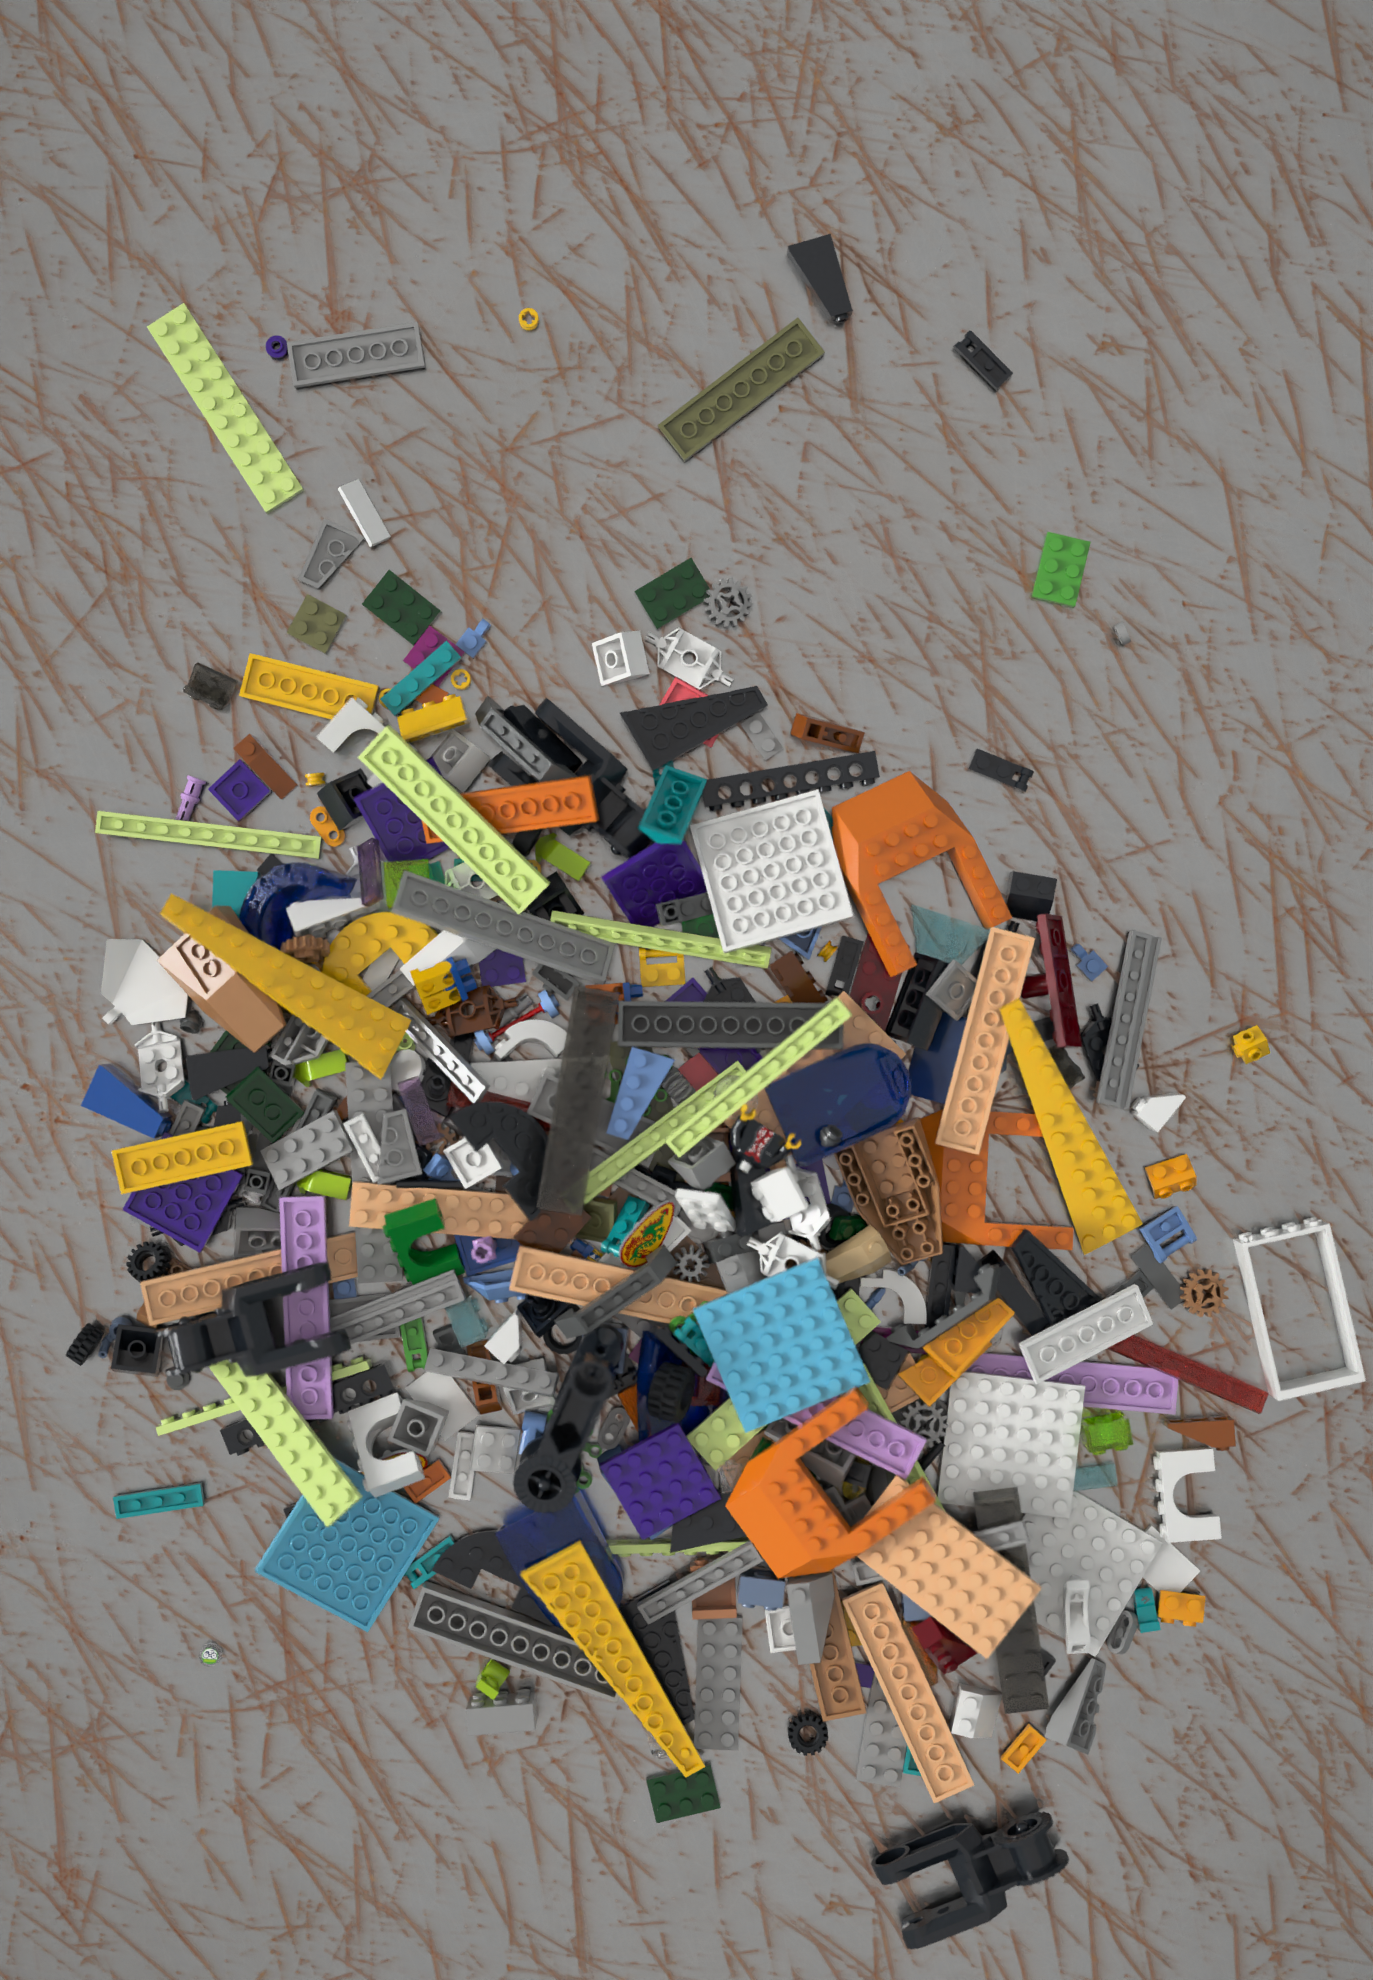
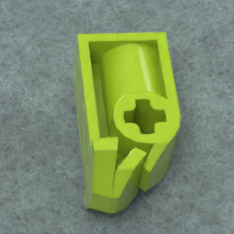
(561, 857)
(325, 1065)
(327, 1184)

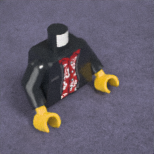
(757, 1144)

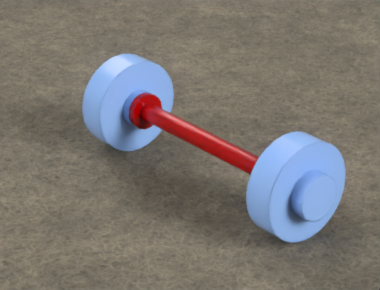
(548, 1004)

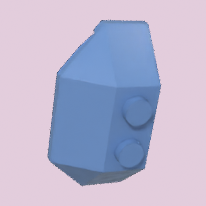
(493, 1285)

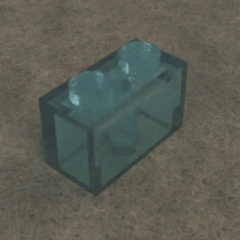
(467, 1321)

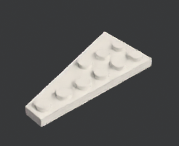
(517, 1077)

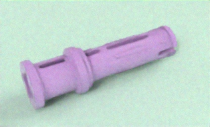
(189, 796)

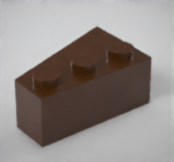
(795, 980)

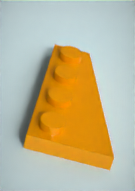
(965, 1340)
(930, 1380)

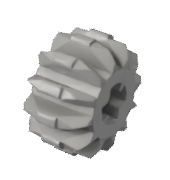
(677, 1086)
(698, 1266)

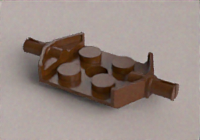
(487, 1012)

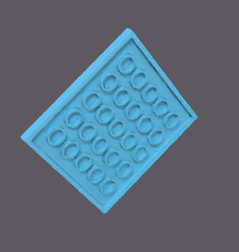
(781, 1345)
(353, 1562)

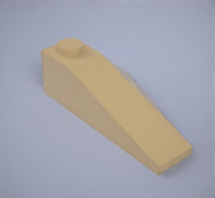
(858, 1256)

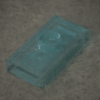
(1095, 1476)

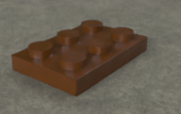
(551, 1230)

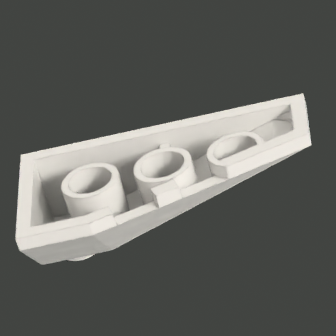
(321, 916)
(444, 947)

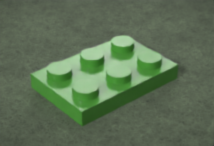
(1060, 569)

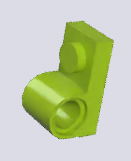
(492, 1678)

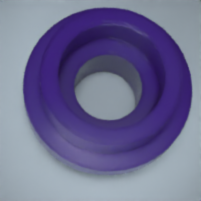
(279, 352)

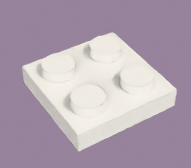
(472, 1165)
(494, 1449)

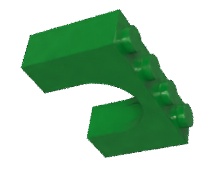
(410, 1224)

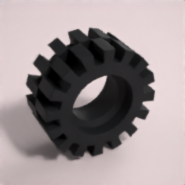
(143, 1253)
(84, 1344)
(807, 1746)

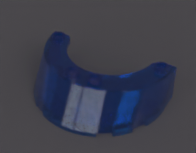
(266, 902)

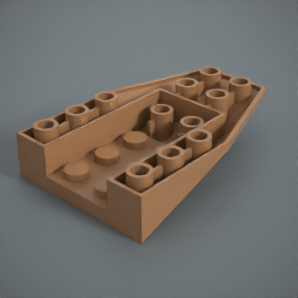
(222, 991)
(896, 1189)

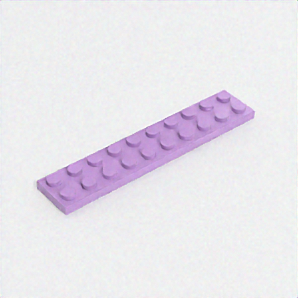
(308, 1310)
(1105, 1383)
(866, 1435)

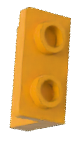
(1171, 1176)
(1181, 1607)

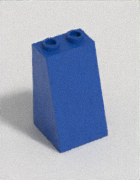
(121, 1101)

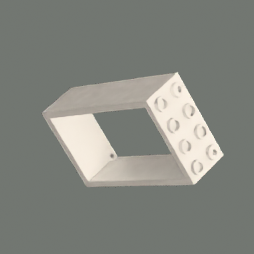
(1310, 1384)

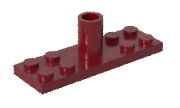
(874, 980)
(1055, 982)

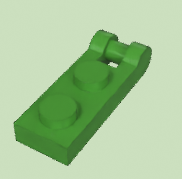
(414, 1343)

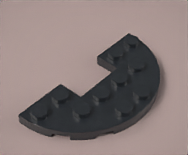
(517, 1136)
(483, 1551)

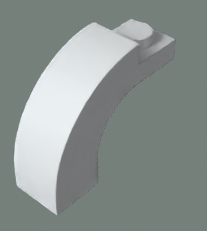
(534, 1031)
(913, 1302)
(1076, 1616)

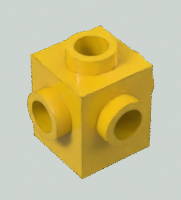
(1250, 1045)

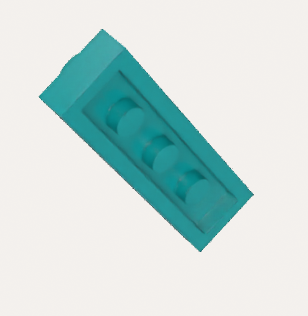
(421, 678)
(159, 1500)

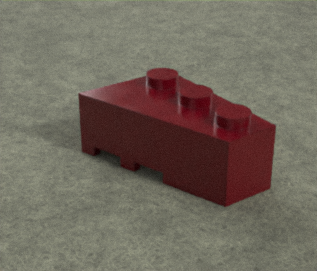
(942, 1645)

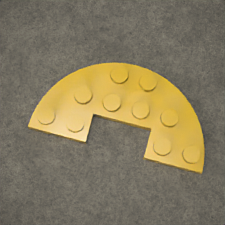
(367, 940)

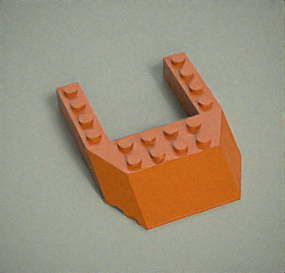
(894, 831)
(963, 1187)
(792, 1515)

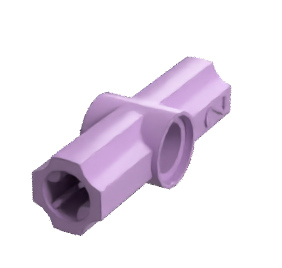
(484, 1249)

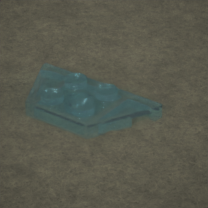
(946, 936)

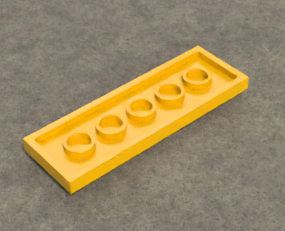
(302, 687)
(182, 1157)

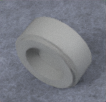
(1122, 633)

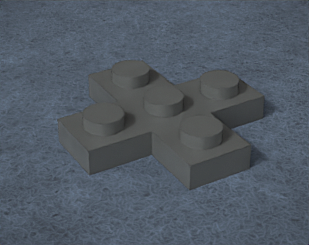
(852, 1510)

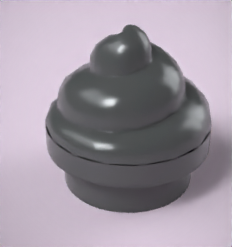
(191, 1023)
(830, 1136)

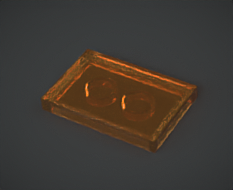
(928, 1666)

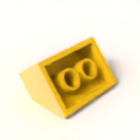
(432, 718)

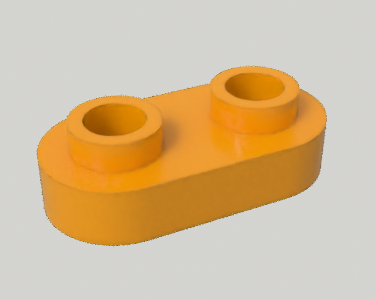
(327, 826)

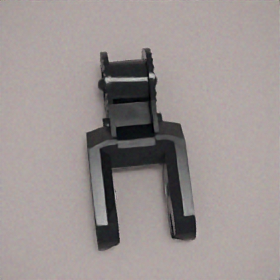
(616, 812)
(243, 1331)
(552, 1462)
(983, 1869)

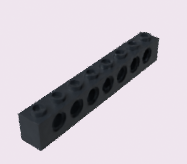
(866, 761)
(380, 1374)

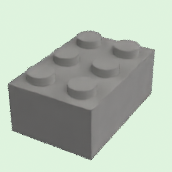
(502, 1715)

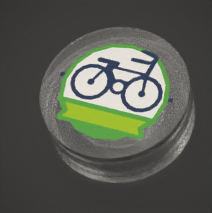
(210, 1655)

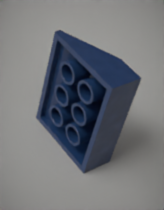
(933, 1069)

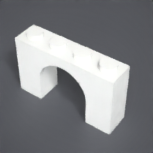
(349, 719)
(1171, 1467)
(381, 1475)

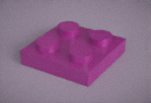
(425, 647)

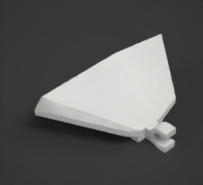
(139, 984)

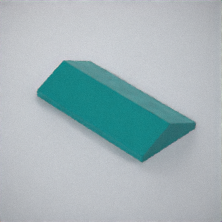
(672, 805)

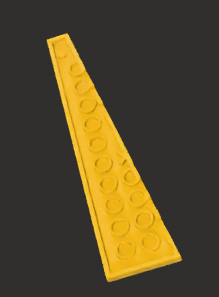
(336, 1011)
(1086, 1177)
(587, 1611)

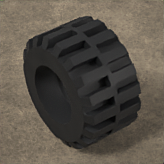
(671, 1392)

